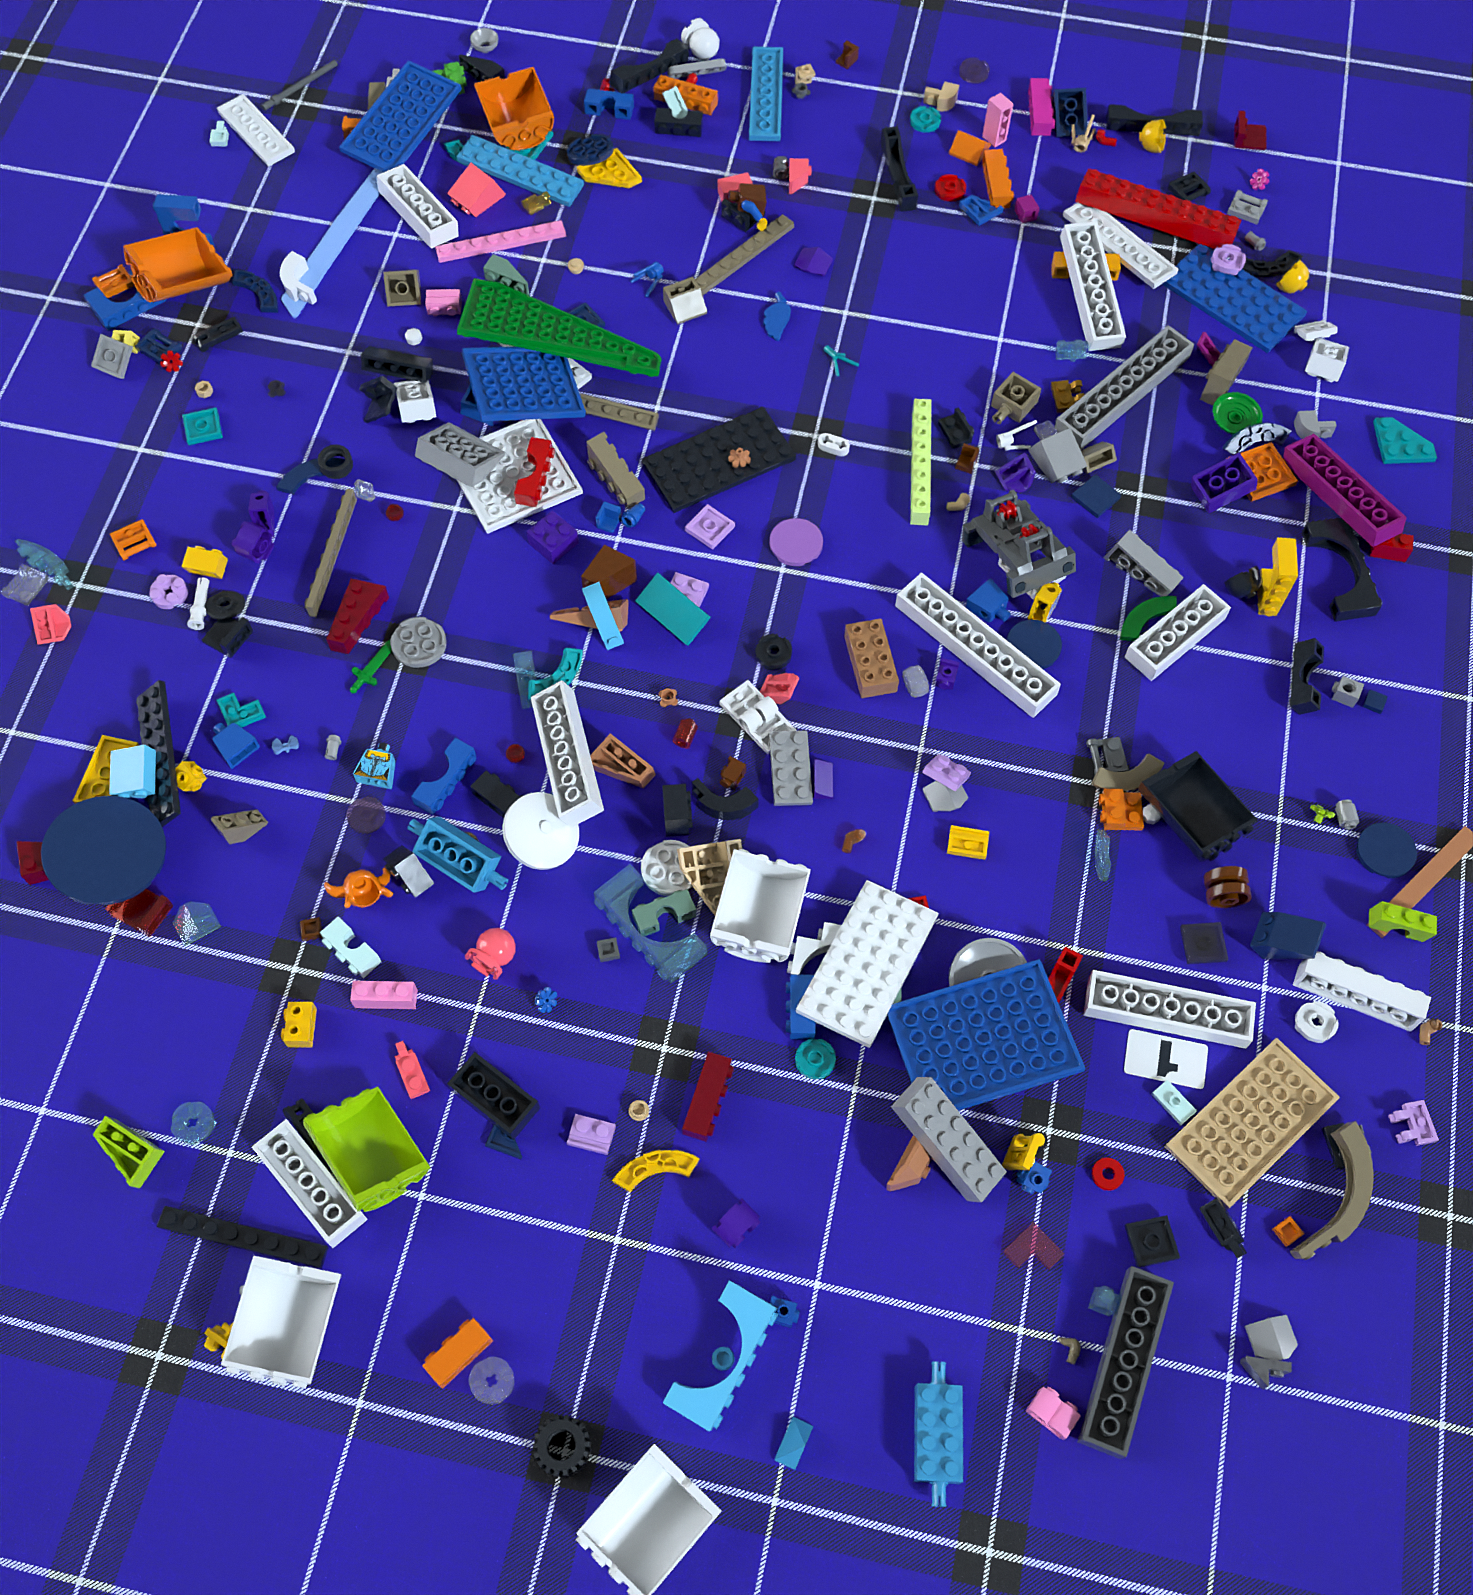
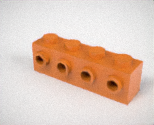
(694, 96)

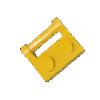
(1022, 1157)

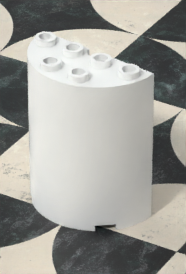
(759, 907)
(280, 1322)
(647, 1523)

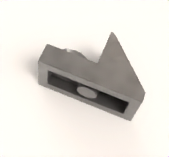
(1260, 1368)

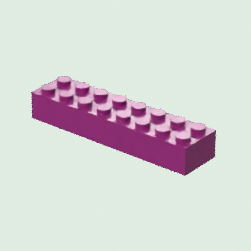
(1344, 490)

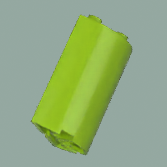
(367, 1149)

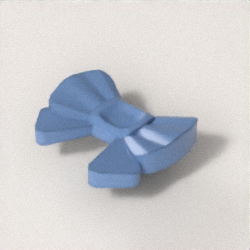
(278, 747)

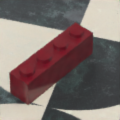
(707, 1097)

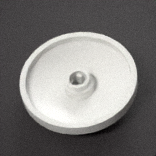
(537, 834)

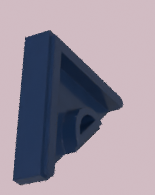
(502, 1143)

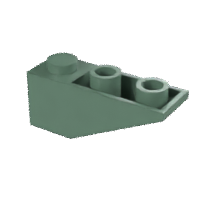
(502, 271)

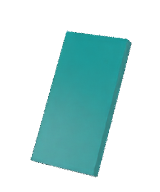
(673, 609)

